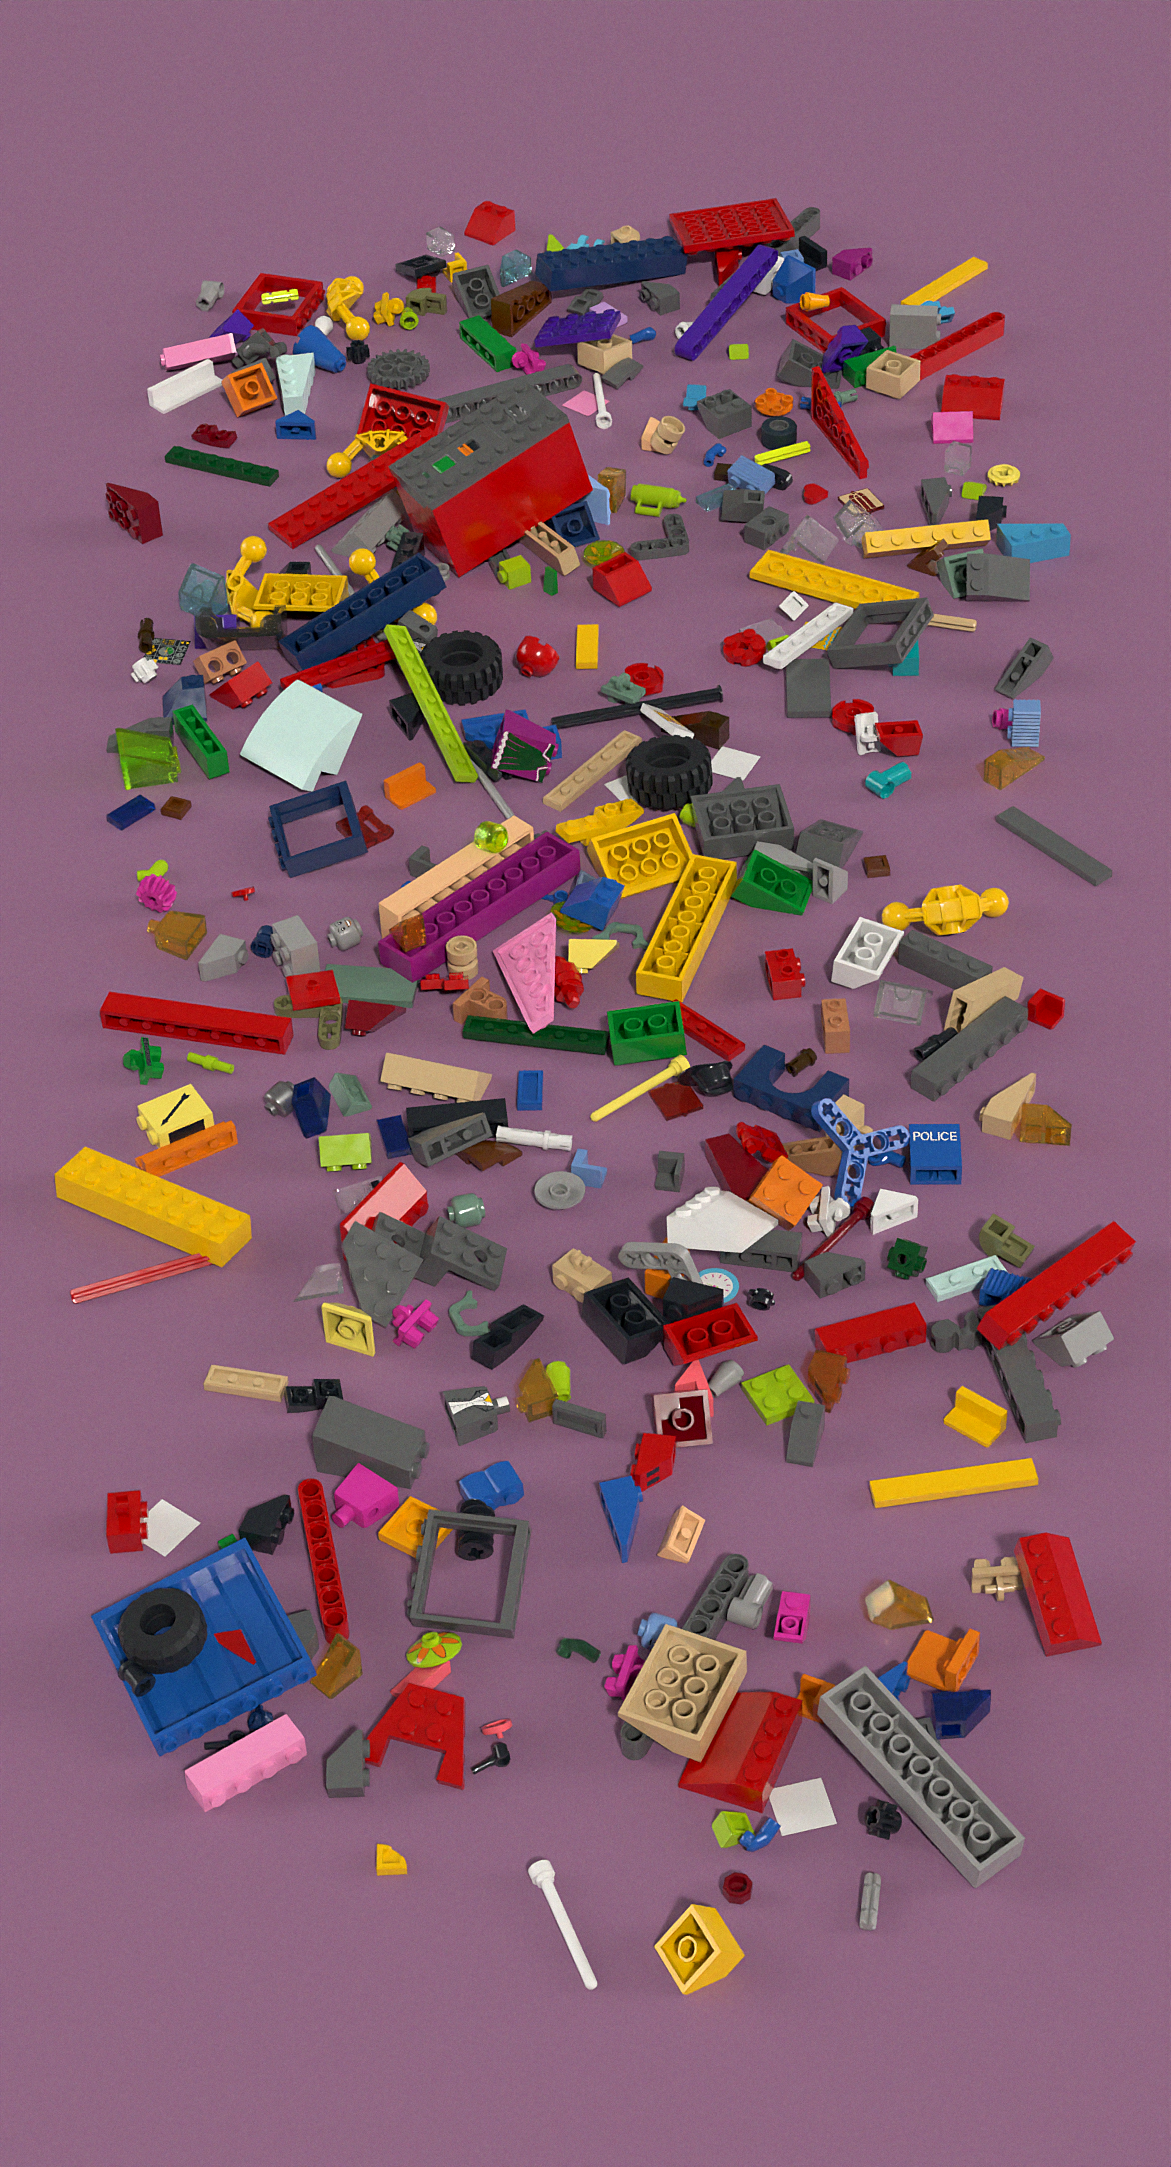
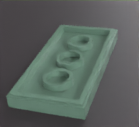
(373, 985)

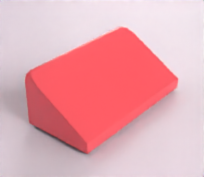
(425, 1677)

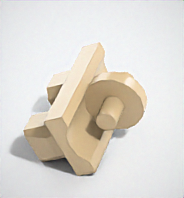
(996, 1579)

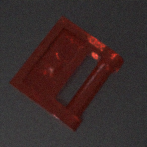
(371, 838)

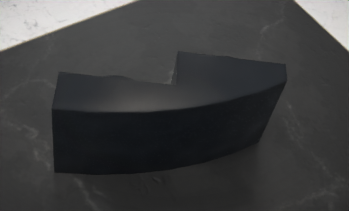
(312, 1397)

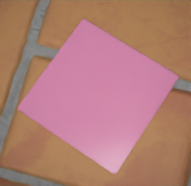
(583, 403)

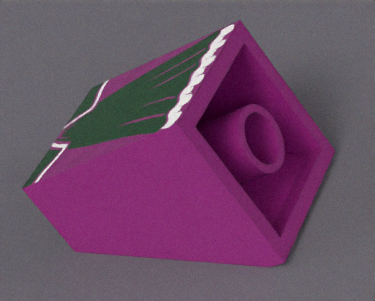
(523, 748)

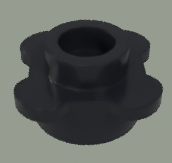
(761, 1299)

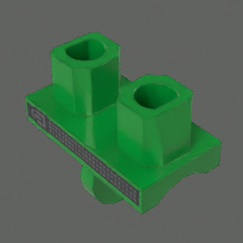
(146, 1061)

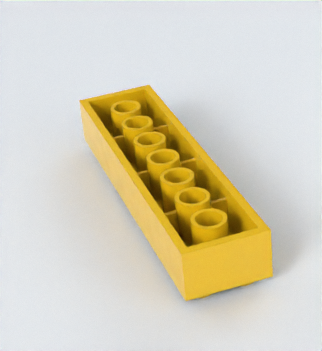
(686, 928)
(153, 1206)

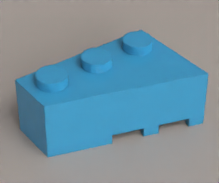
(1033, 541)

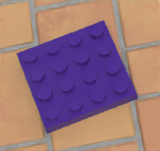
(578, 328)

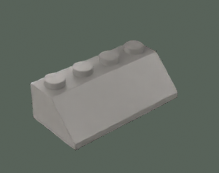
(372, 526)

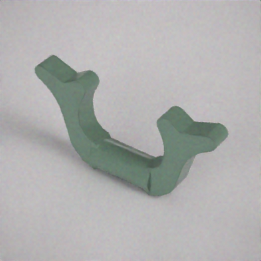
(616, 927)
(462, 1328)

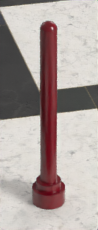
(861, 1211)

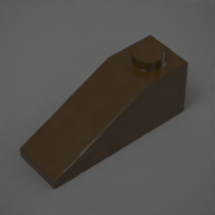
(707, 726)

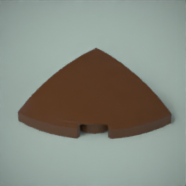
(488, 1152)

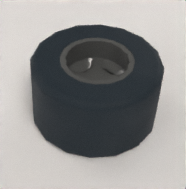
(778, 432)

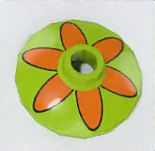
(434, 1649)

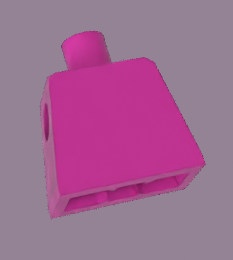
(364, 1498)

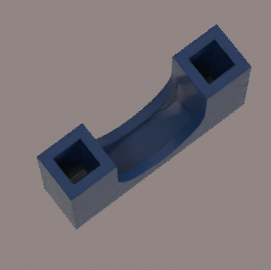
(756, 1087)

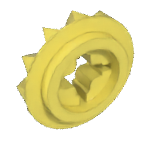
(1003, 475)

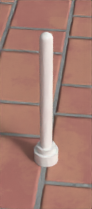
(603, 418)
(543, 1875)

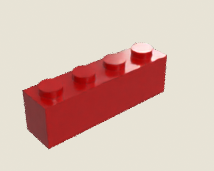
(873, 1333)

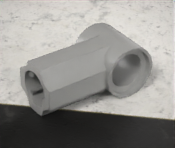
(209, 294)
(748, 1607)

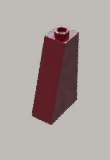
(733, 1166)

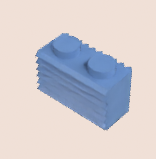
(750, 475)
(1025, 723)

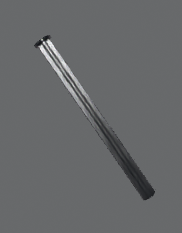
(634, 709)

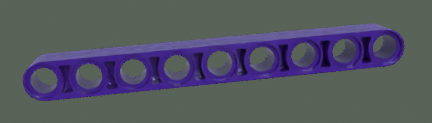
(726, 302)

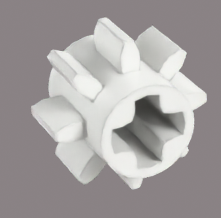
(144, 670)

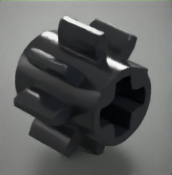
(358, 352)
(883, 1819)

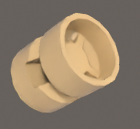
(667, 435)
(462, 956)

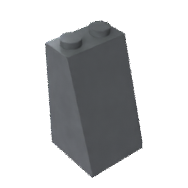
(359, 1435)

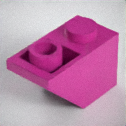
(793, 1617)

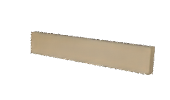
(591, 771)

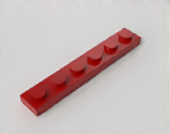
(343, 665)

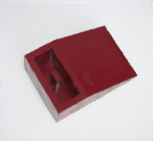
(134, 512)

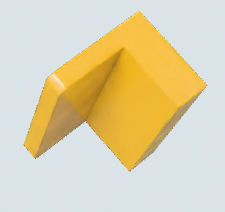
(976, 1417)

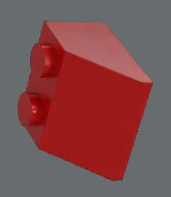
(490, 223)
(243, 687)

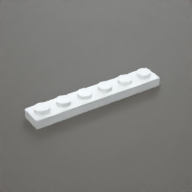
(807, 636)

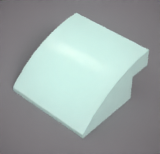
(302, 735)

